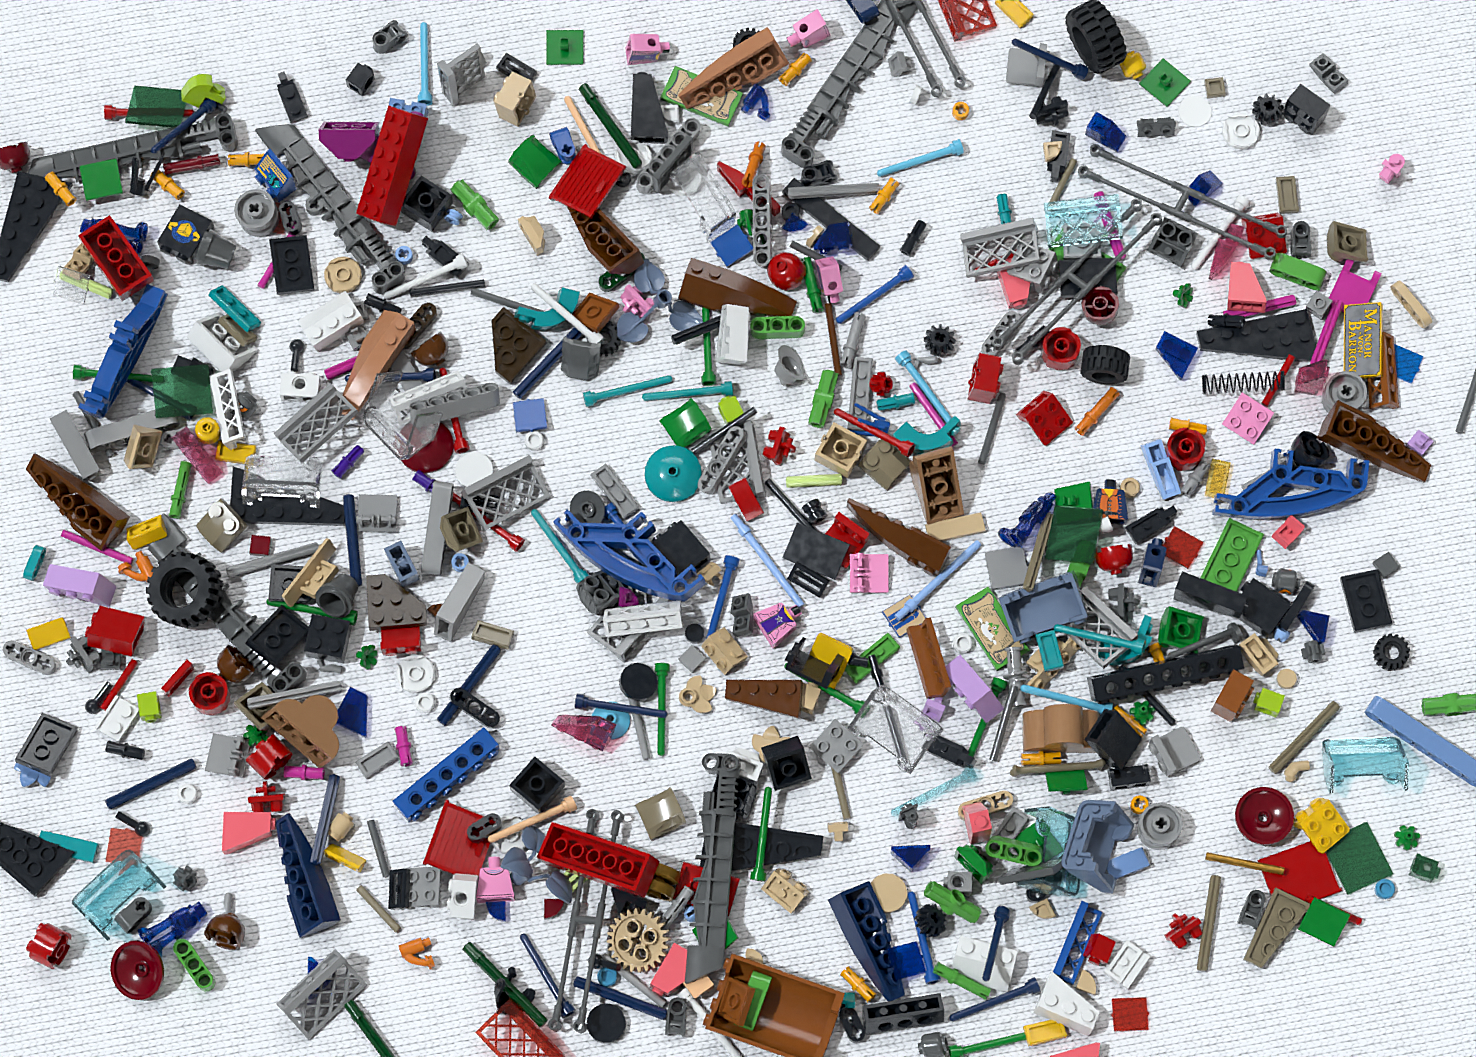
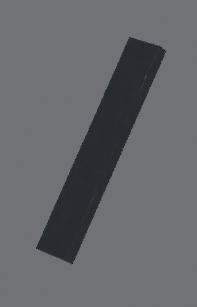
(827, 215)

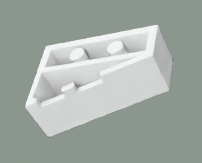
(733, 335)
(1065, 1006)

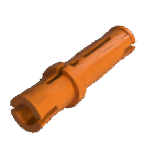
(755, 159)
(1092, 416)

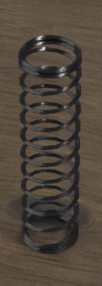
(1205, 377)

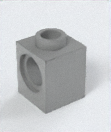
(1318, 305)
(965, 877)

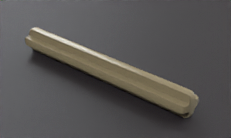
(1037, 554)
(1304, 737)
(1208, 924)

